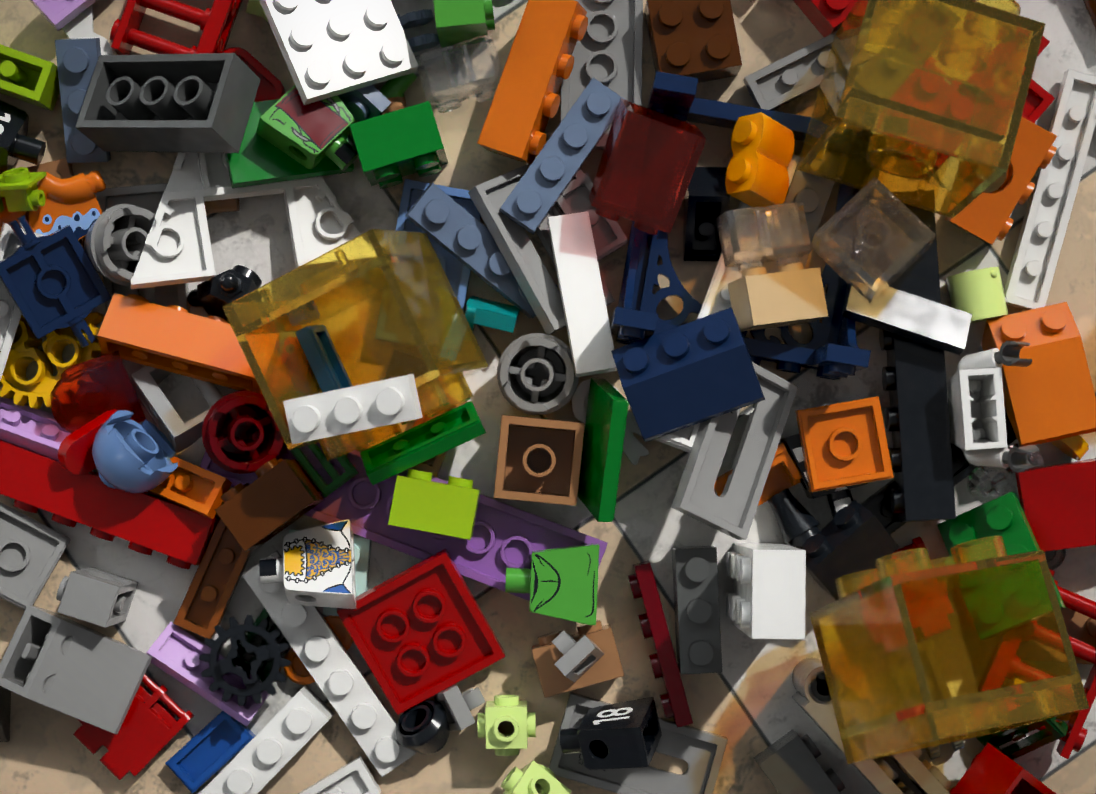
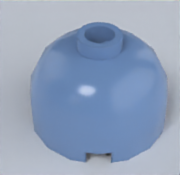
(132, 454)

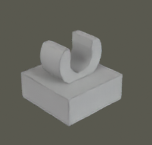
(576, 655)
(459, 705)

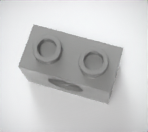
(96, 596)

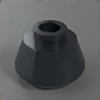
(423, 727)

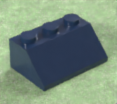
(688, 374)

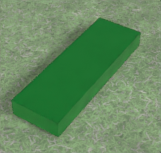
(422, 442)

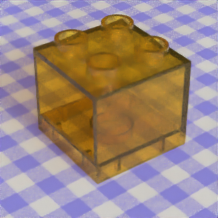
(923, 98)
(386, 317)
(945, 649)

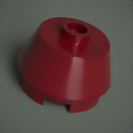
(241, 432)

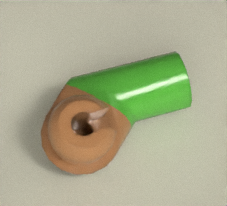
(395, 89)

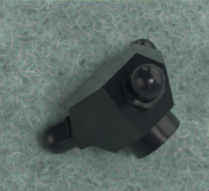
(223, 290)

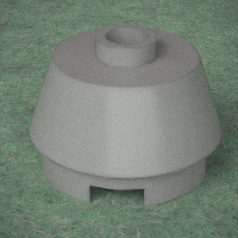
(118, 241)
(537, 374)

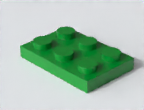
(997, 517)

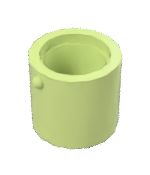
(978, 293)

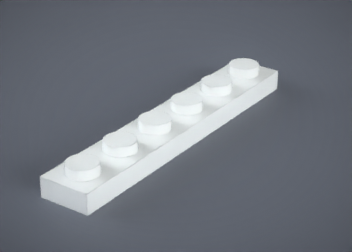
(1053, 194)
(334, 673)

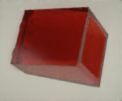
(646, 167)

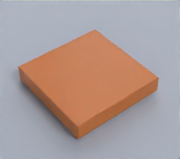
(844, 444)

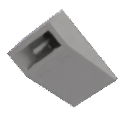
(72, 668)

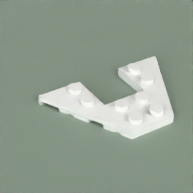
(179, 238)

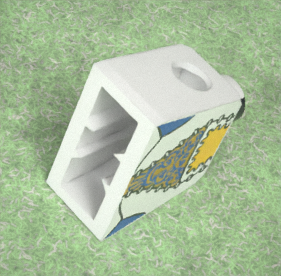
(316, 566)

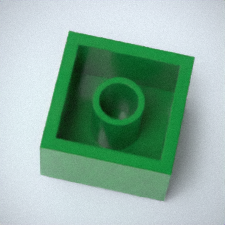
(399, 145)

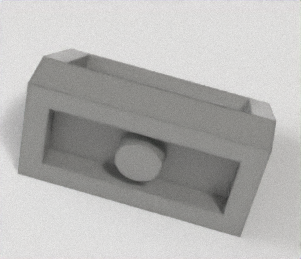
(161, 411)

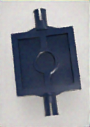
(52, 281)

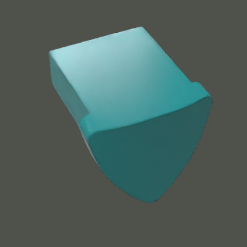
(491, 314)

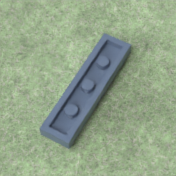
(562, 156)
(468, 242)

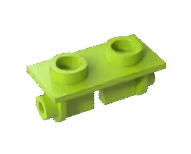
(21, 190)

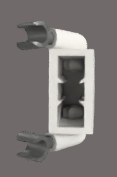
(979, 410)

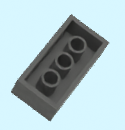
(168, 103)

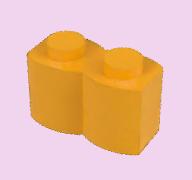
(759, 161)

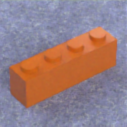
(533, 78)
(175, 342)

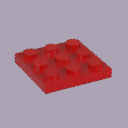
(421, 632)

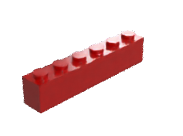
(137, 517)

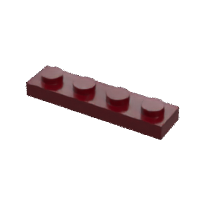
(664, 660)

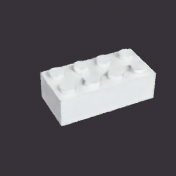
(767, 590)

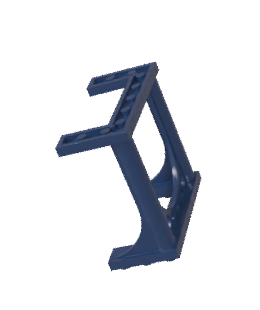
(833, 342)

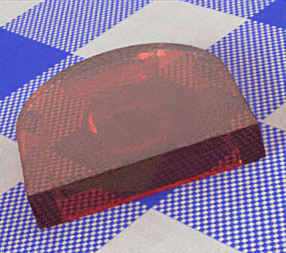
(93, 389)

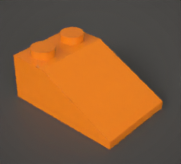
(1056, 391)

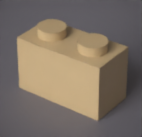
(778, 298)

